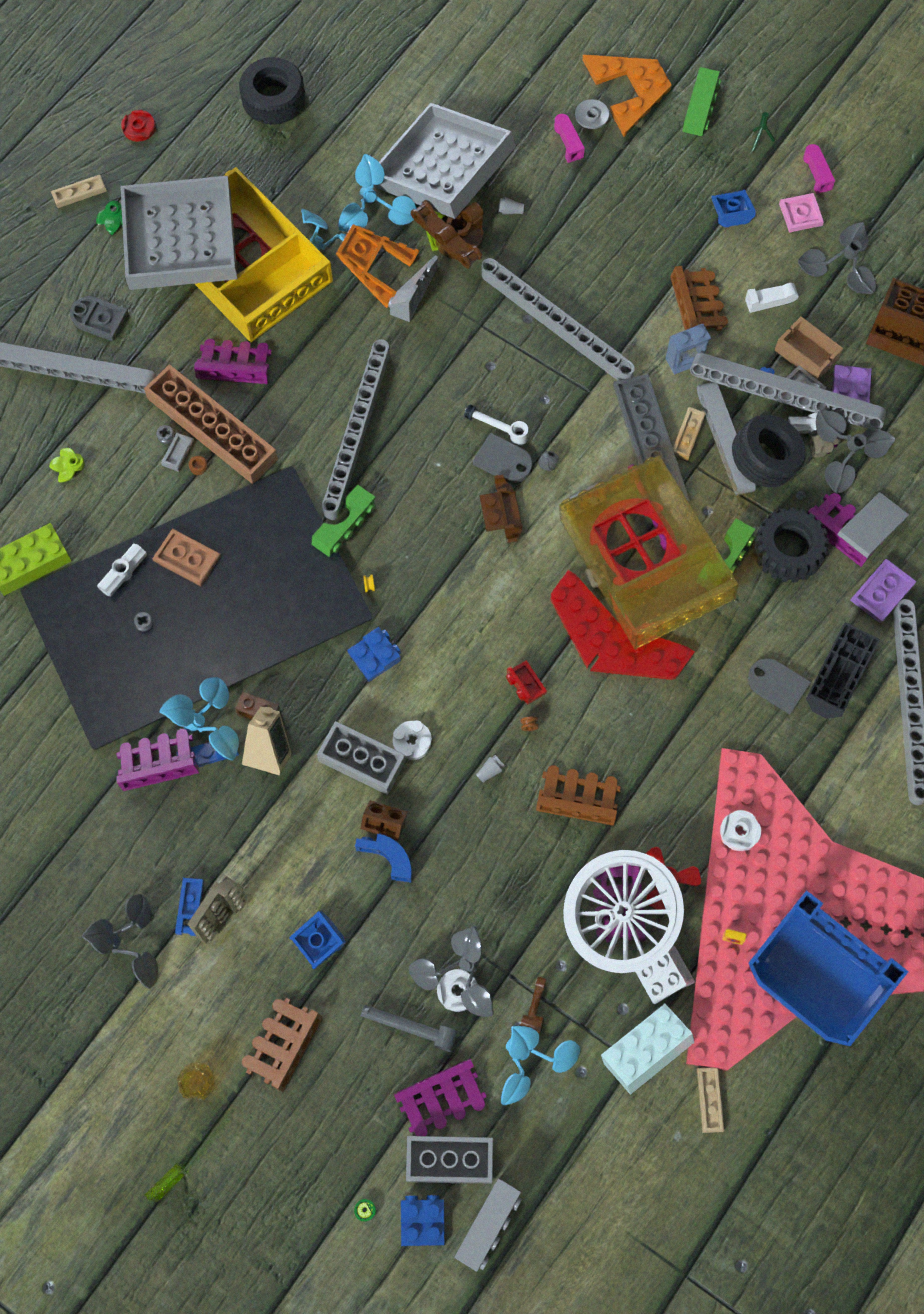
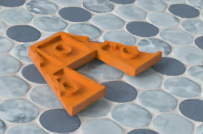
(646, 78)

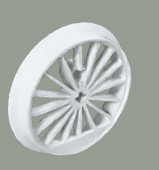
(669, 893)

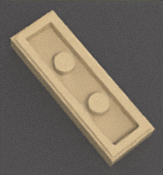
(78, 191)
(688, 433)
(710, 1100)

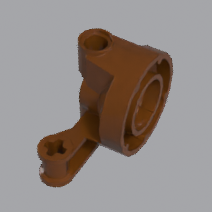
(455, 245)

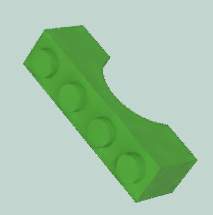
(329, 536)
(737, 538)

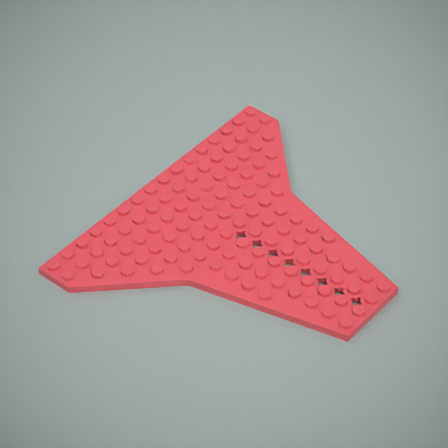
(758, 888)

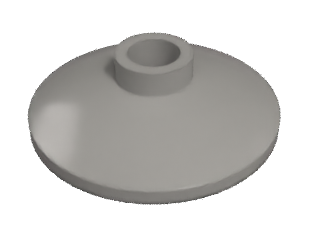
(594, 109)

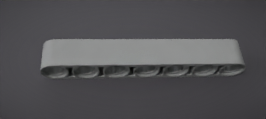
(723, 434)

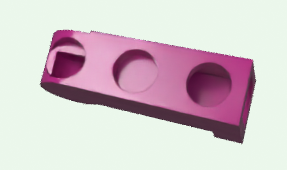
(570, 138)
(819, 169)

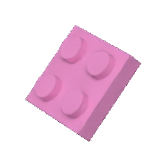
(801, 212)

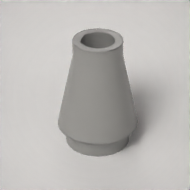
(509, 206)
(491, 768)

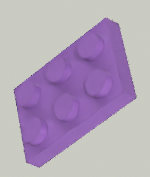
(852, 382)
(883, 591)

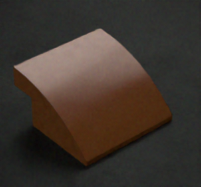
(900, 322)

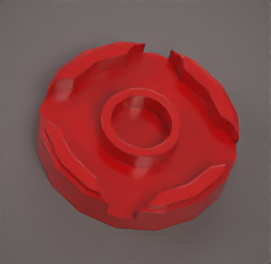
(138, 125)

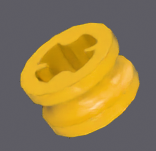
(369, 583)

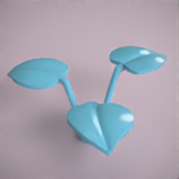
(367, 175)
(316, 240)
(180, 712)
(520, 1045)

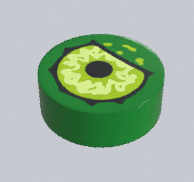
(365, 1210)

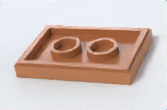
(186, 557)

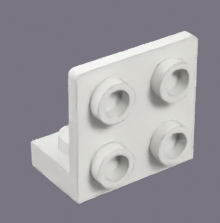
(665, 976)

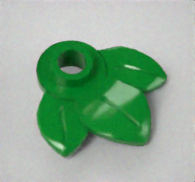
(111, 219)

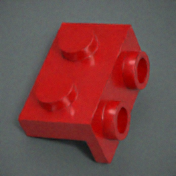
(526, 682)

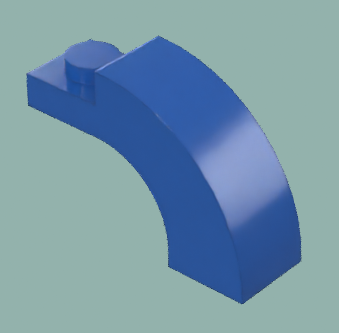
(391, 851)

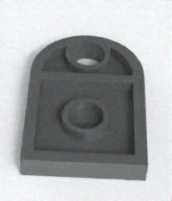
(98, 317)
(503, 457)
(778, 685)

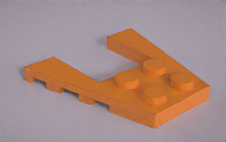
(359, 252)

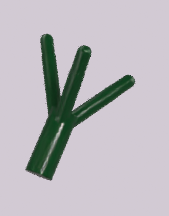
(763, 126)

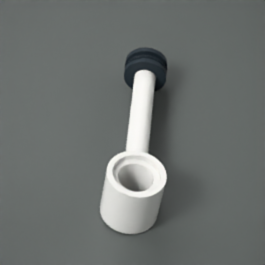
(518, 426)

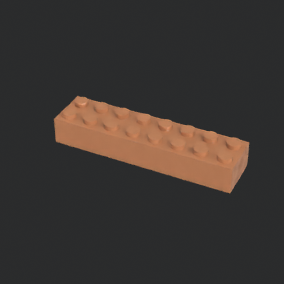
(211, 424)

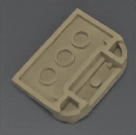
(214, 908)

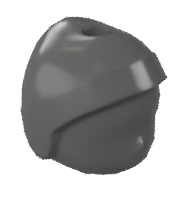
(548, 460)

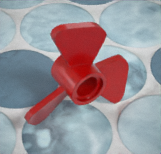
(688, 876)

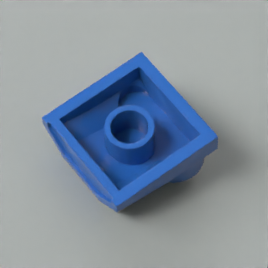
(733, 208)
(318, 939)

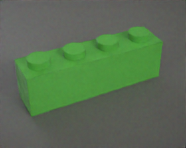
(701, 100)

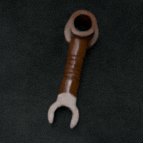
(531, 1019)

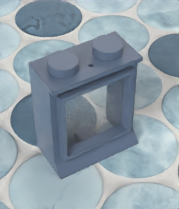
(685, 346)

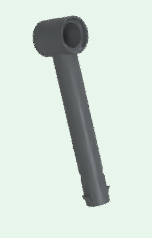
(443, 1038)

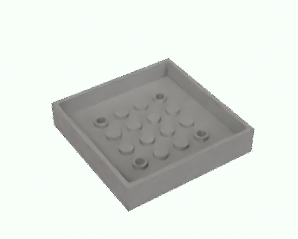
(444, 159)
(178, 232)

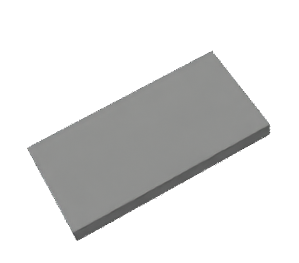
(873, 525)

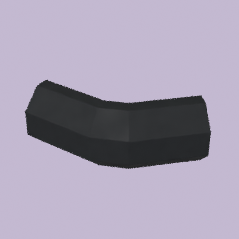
(841, 671)

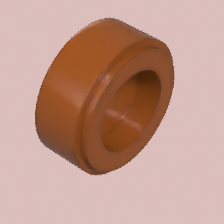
(198, 465)

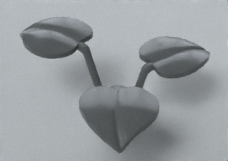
(854, 240)
(875, 444)
(103, 939)
(468, 945)

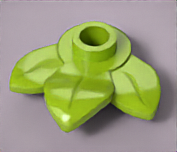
(65, 464)

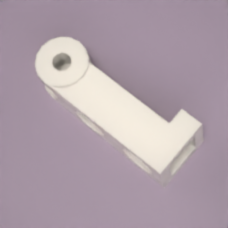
(771, 297)

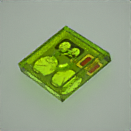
(166, 1183)

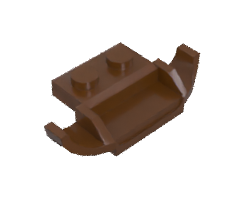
(501, 510)

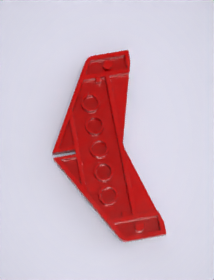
(600, 634)

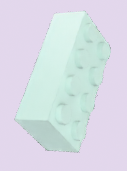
(647, 1048)

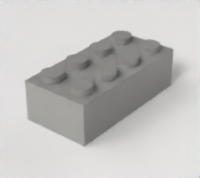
(361, 758)
(449, 1159)
(487, 1225)

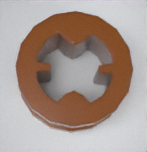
(529, 723)

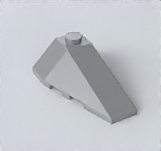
(410, 294)

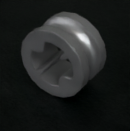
(168, 438)
(142, 616)

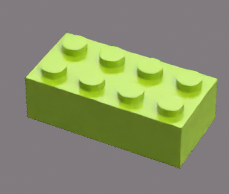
(30, 558)

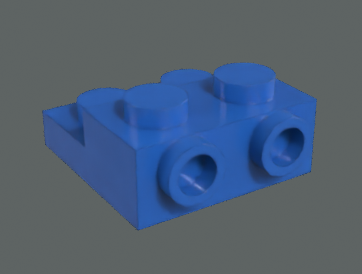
(375, 654)
(422, 1221)

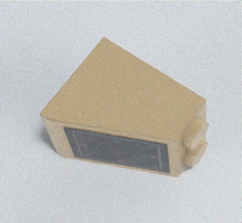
(266, 742)

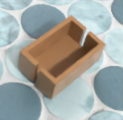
(808, 348)

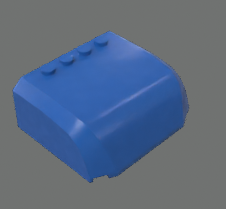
(824, 972)

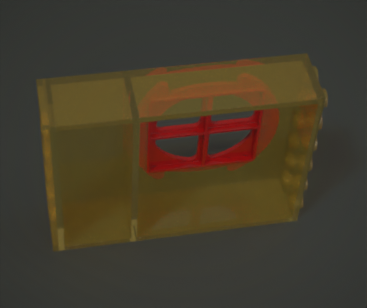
(666, 594)

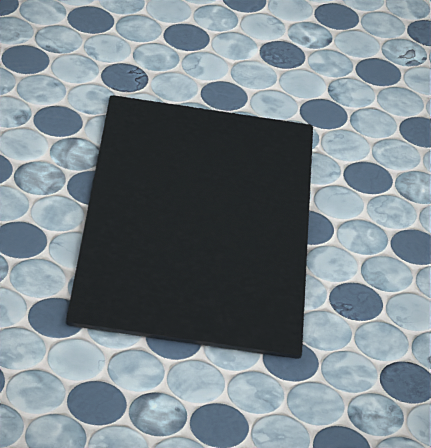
(254, 610)

